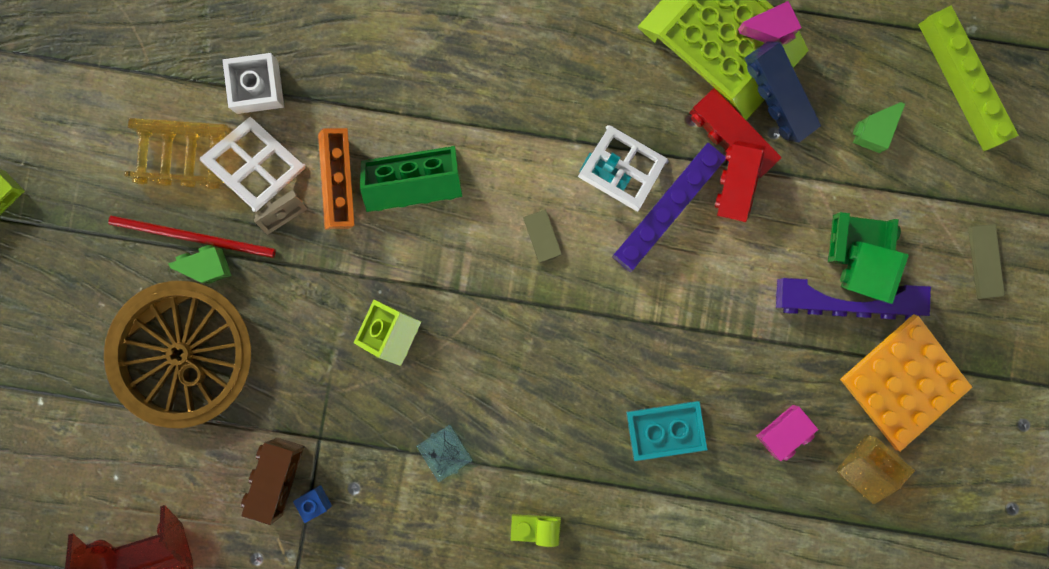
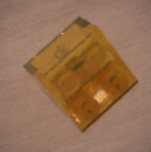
(874, 469)

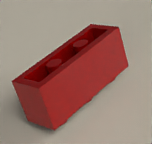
(740, 180)

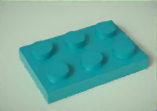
(666, 430)

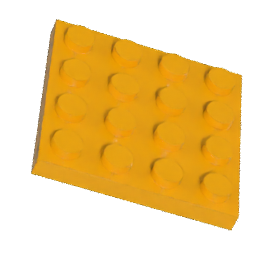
(906, 382)

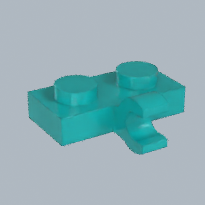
(607, 170)

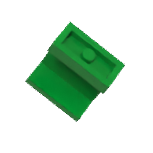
(848, 229)

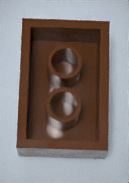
(271, 480)

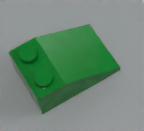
(873, 271)

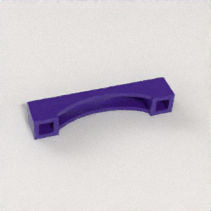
(669, 207)
(797, 294)

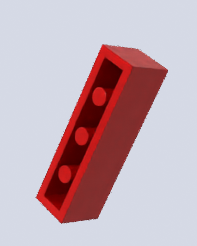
(728, 126)

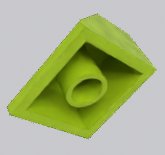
(387, 333)

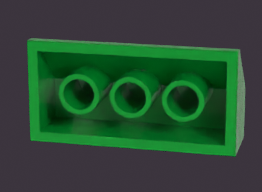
(410, 179)

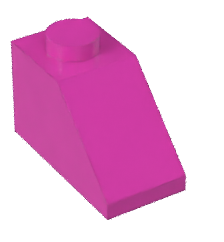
(772, 25)

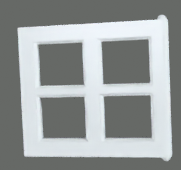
(624, 167)
(233, 181)

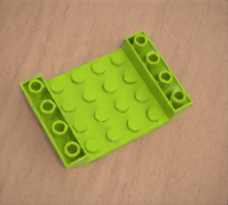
(709, 42)

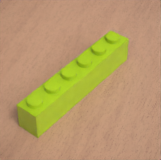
(967, 78)

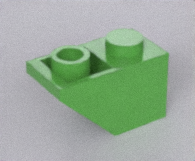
(205, 266)

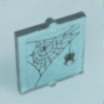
(444, 453)

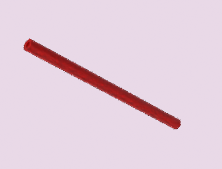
(192, 236)

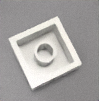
(253, 83)

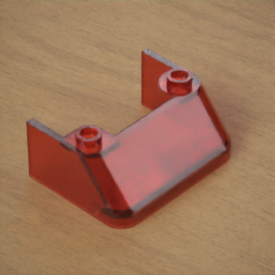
(161, 551)

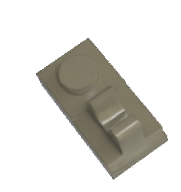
(279, 212)

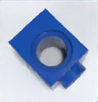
(312, 504)

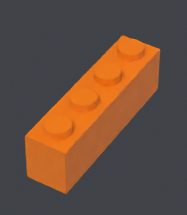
(336, 178)

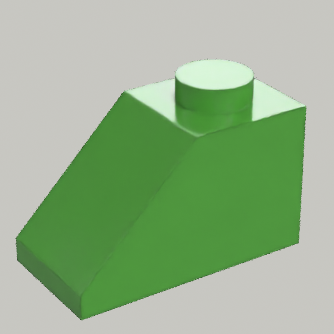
(878, 129)

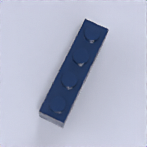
(782, 91)

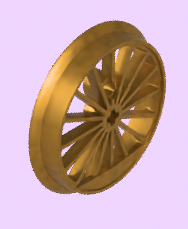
(150, 305)

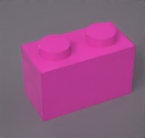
(787, 433)

